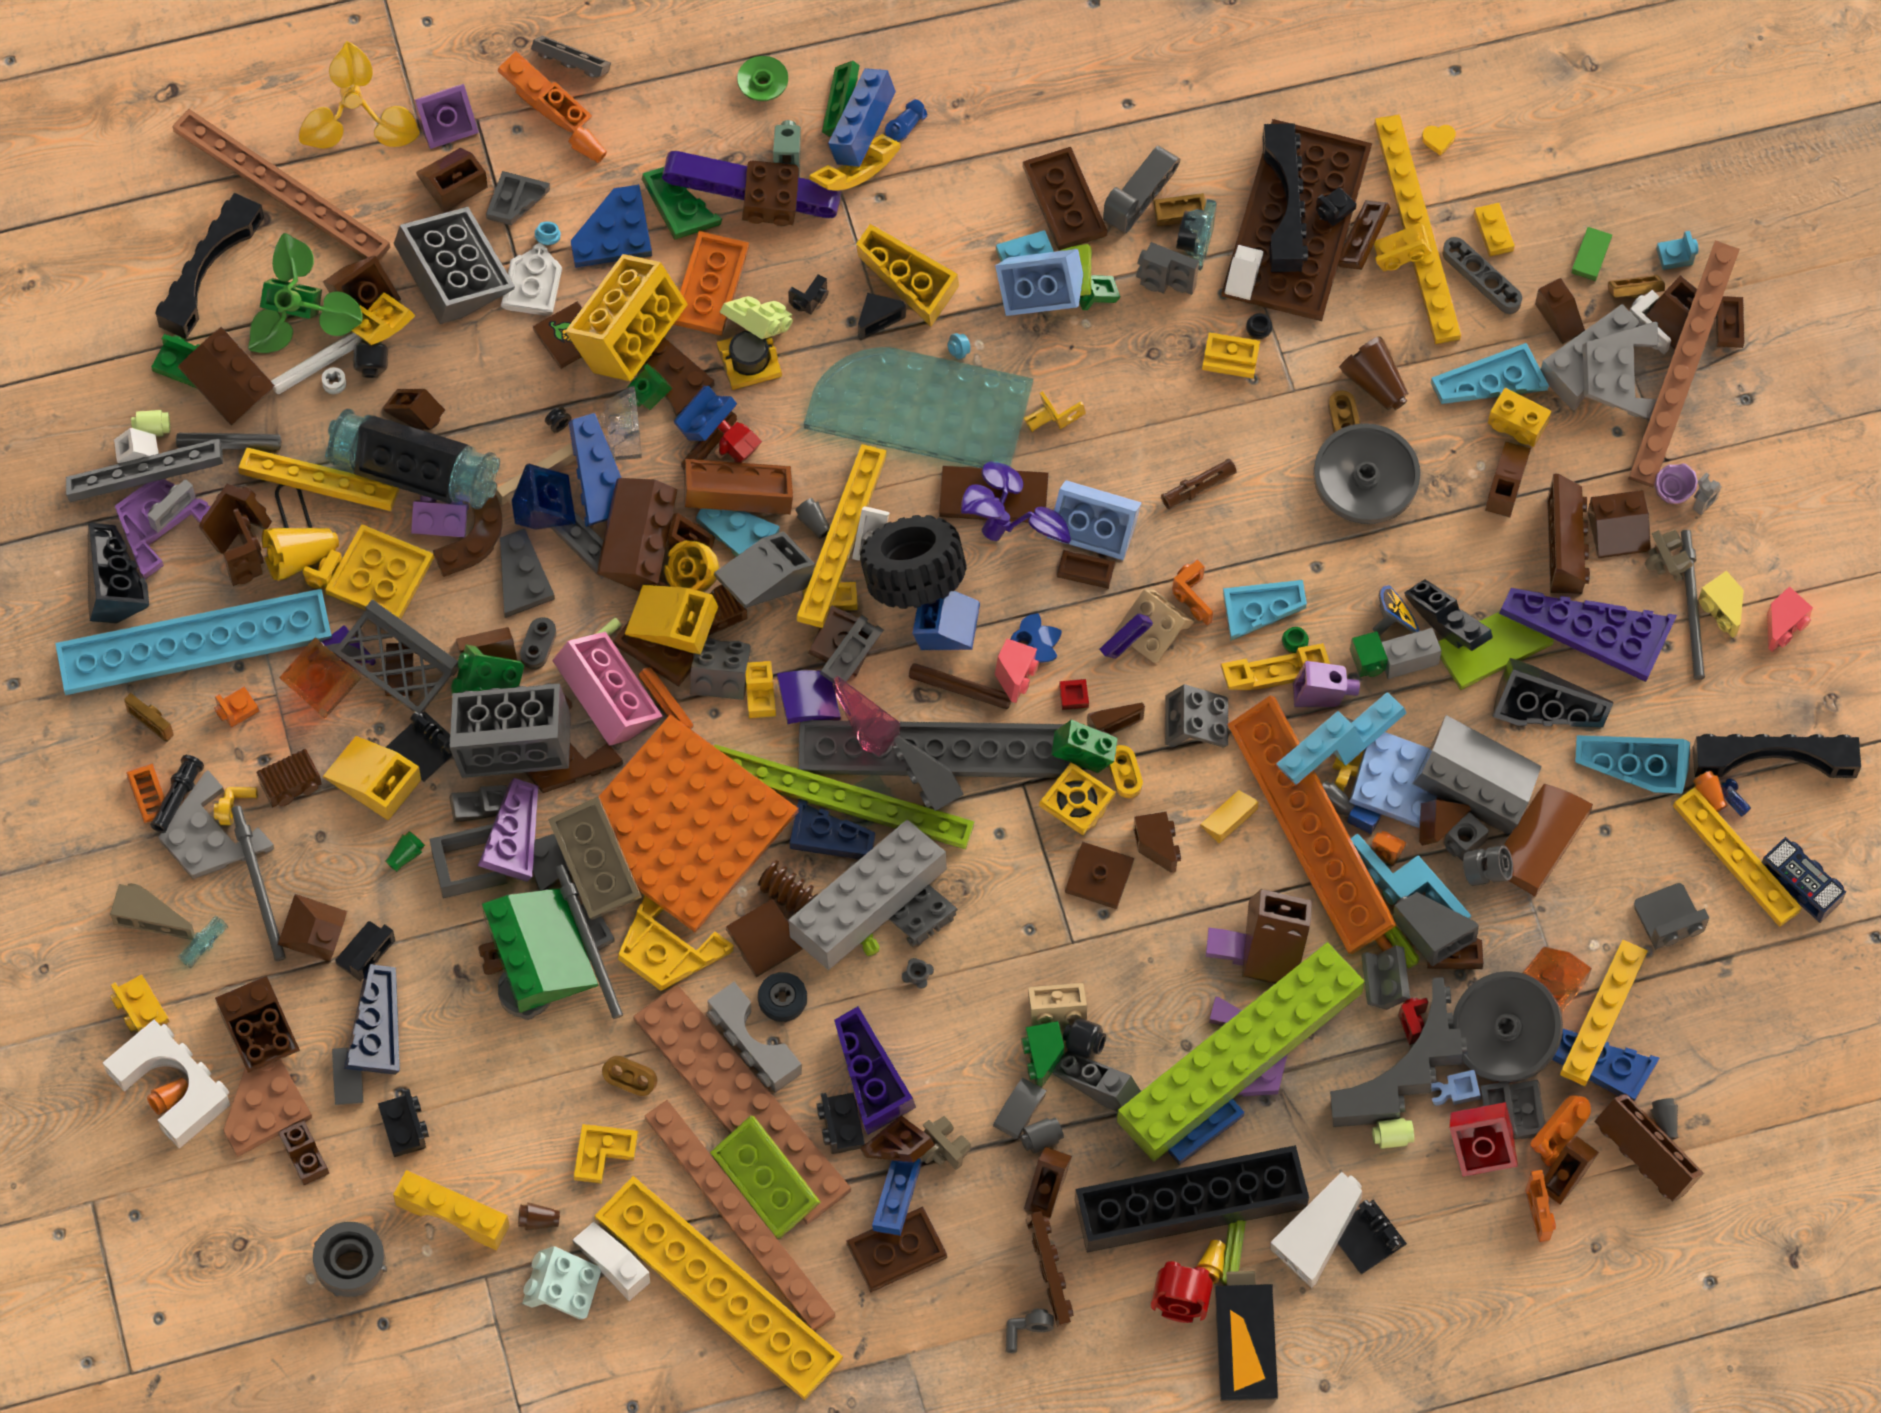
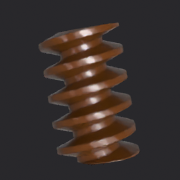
(785, 888)

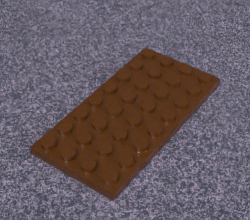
(1326, 164)

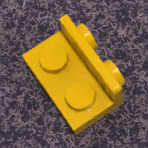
(1402, 248)
(138, 1004)

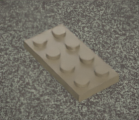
(594, 858)

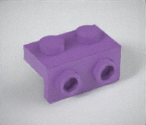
(439, 518)

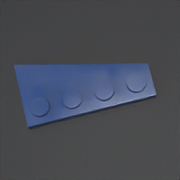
(595, 467)
(1615, 1069)

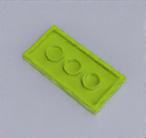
(1508, 641)
(765, 1177)

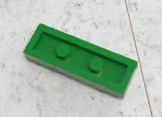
(842, 87)

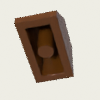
(1560, 310)
(415, 408)
(1569, 1169)
(1047, 1181)

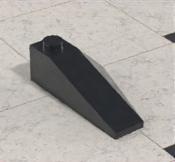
(113, 579)
(1539, 697)

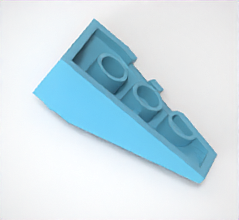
(1646, 762)

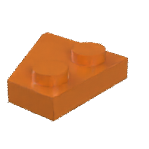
(1539, 1206)

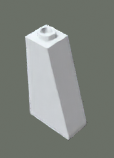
(1315, 1232)

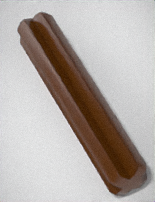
(703, 448)

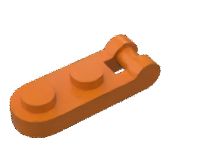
(1561, 1128)

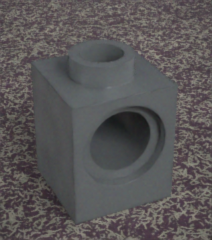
(1469, 827)

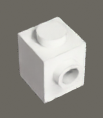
(135, 445)

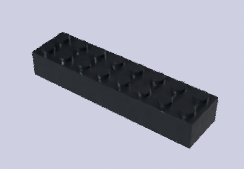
(1191, 1198)

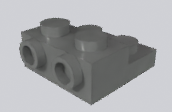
(1166, 268)

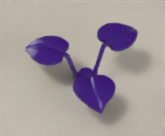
(982, 502)

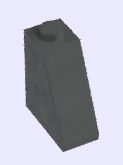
(1433, 927)

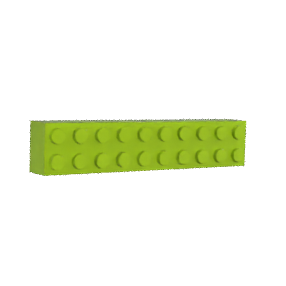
(1240, 1051)

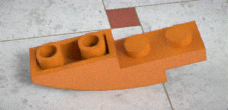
(543, 95)

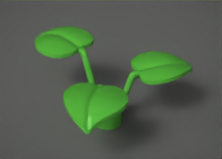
(269, 329)

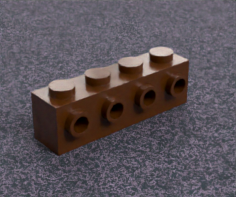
(1648, 1147)

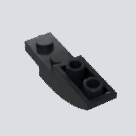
(1446, 617)

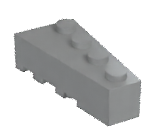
(1565, 366)

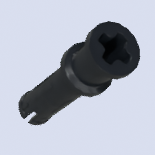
(181, 784)

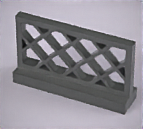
(412, 640)

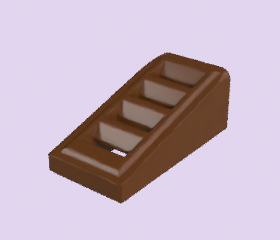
(1116, 718)

